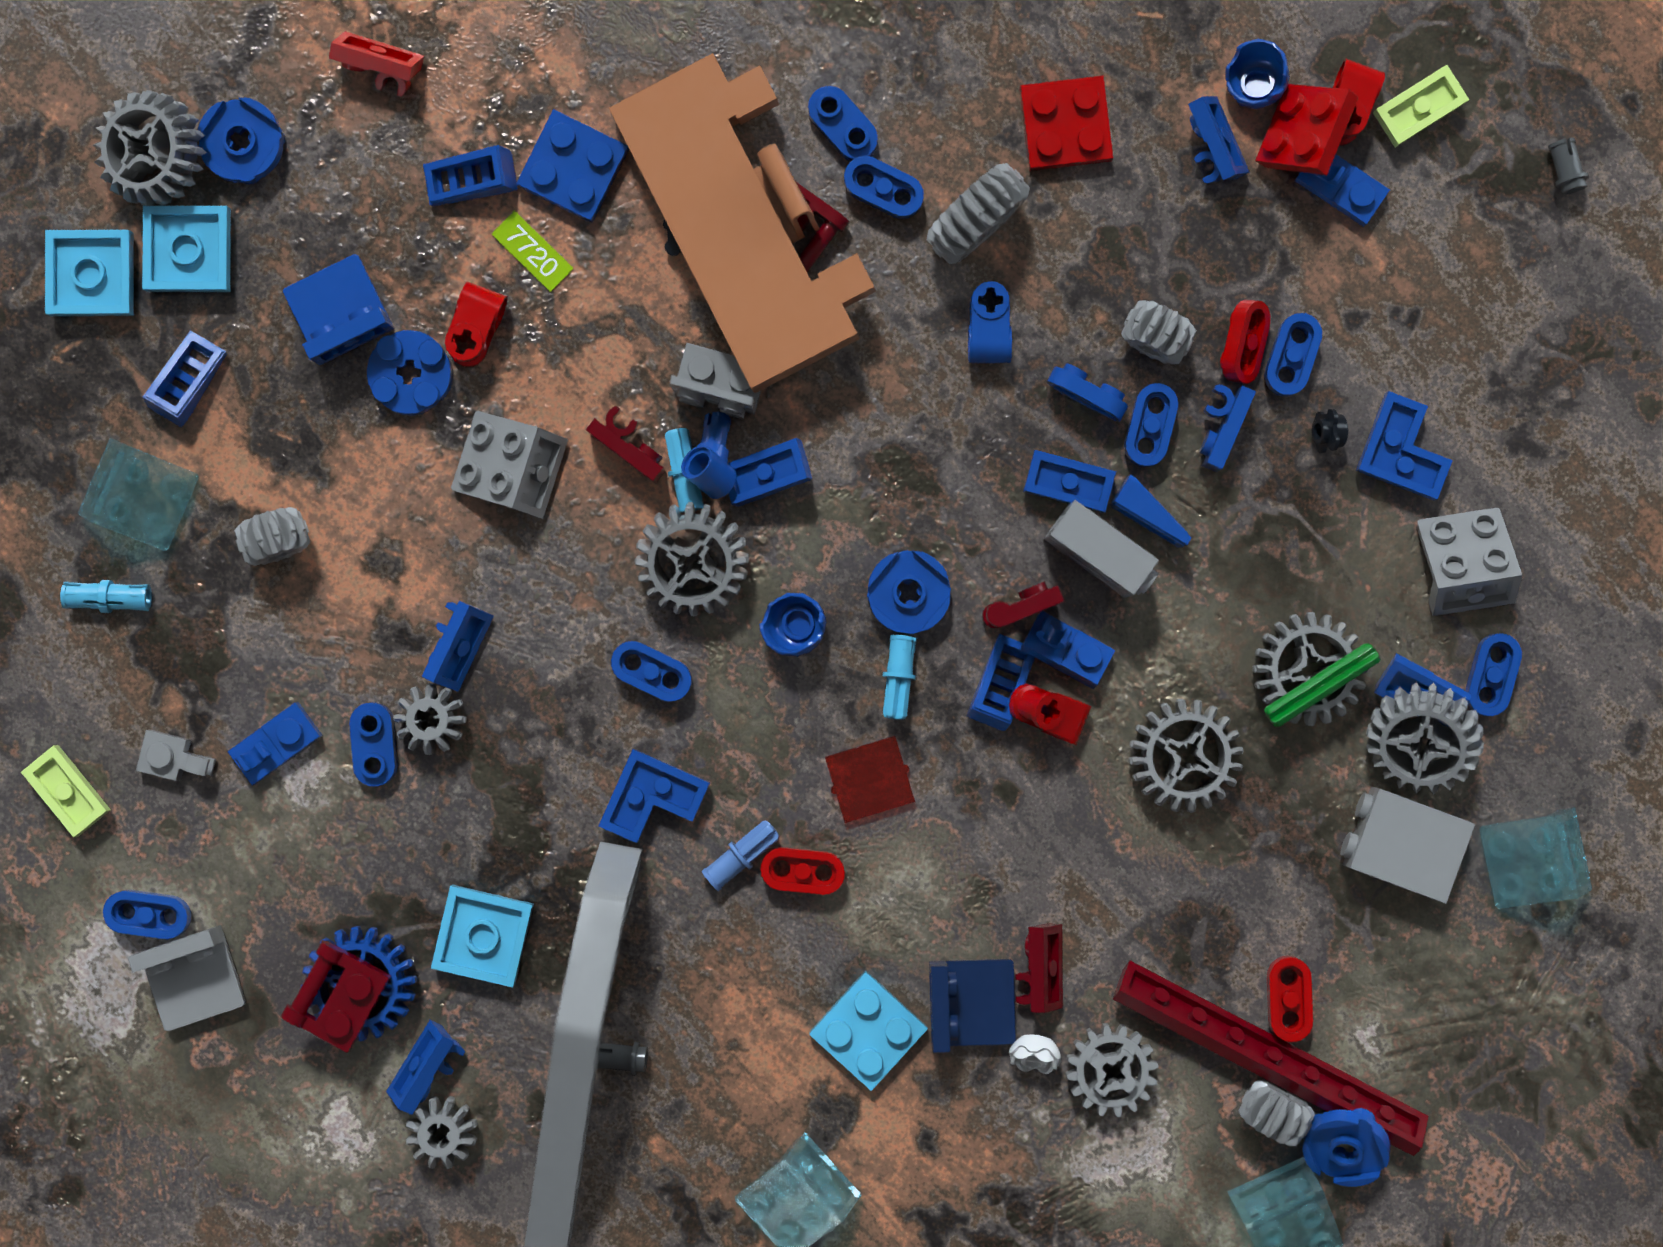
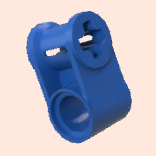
(990, 332)

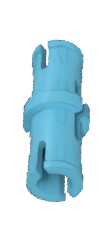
(106, 596)

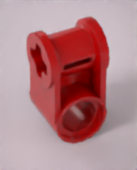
(1366, 84)
(478, 317)
(1050, 712)

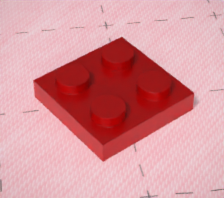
(1066, 123)
(1307, 129)

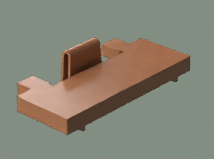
(739, 220)

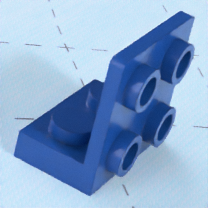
(337, 309)

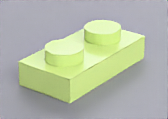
(1421, 106)
(65, 791)

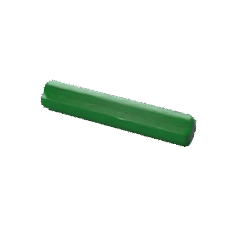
(1322, 684)

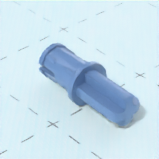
(741, 855)

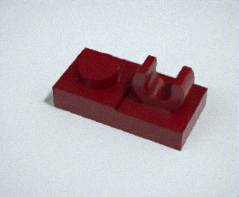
(642, 458)
(1045, 957)

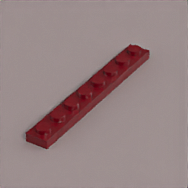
(1266, 1054)

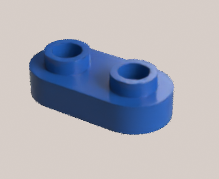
(842, 122)
(885, 185)
(1293, 356)
(1104, 400)
(1151, 426)
(651, 671)
(1495, 676)
(376, 744)
(148, 915)

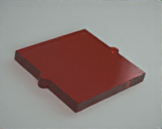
(870, 779)

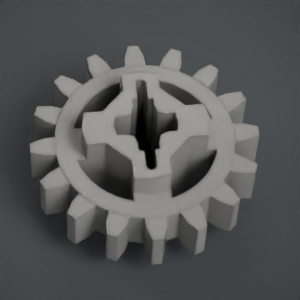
(1099, 1085)

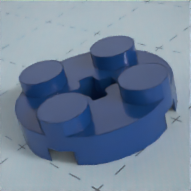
(235, 117)
(425, 391)
(932, 589)
(1351, 1128)

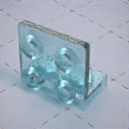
(138, 494)
(1536, 859)
(799, 1196)
(1286, 1209)

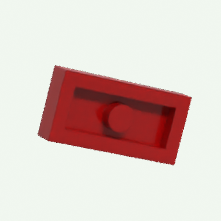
(363, 54)

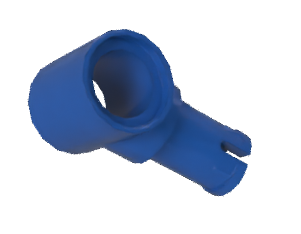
(708, 462)

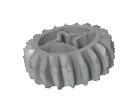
(128, 153)
(978, 213)
(673, 588)
(1302, 651)
(1196, 738)
(1457, 744)

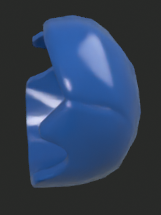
(1257, 74)
(793, 624)

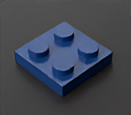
(572, 166)

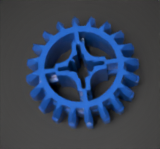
(393, 991)

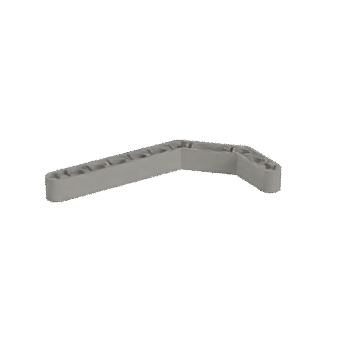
(578, 1044)

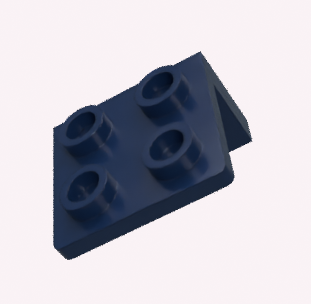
(971, 1003)

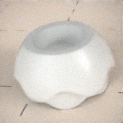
(1035, 1052)

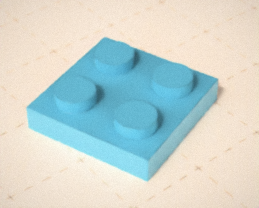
(186, 248)
(89, 273)
(482, 936)
(868, 1030)

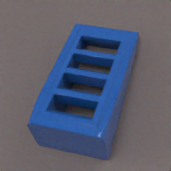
(504, 179)
(197, 386)
(1142, 507)
(989, 715)

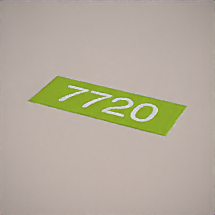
(532, 251)

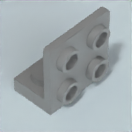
(714, 379)
(509, 463)
(1469, 561)
(191, 978)

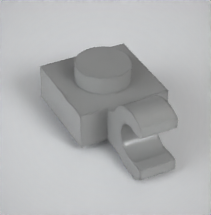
(169, 756)

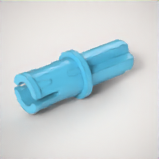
(678, 445)
(899, 676)

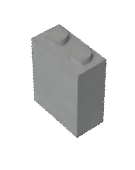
(1102, 550)
(1406, 843)

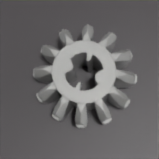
(1158, 332)
(272, 536)
(427, 704)
(1276, 1112)
(457, 1136)

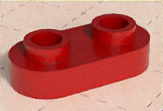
(1245, 341)
(802, 870)
(1290, 997)

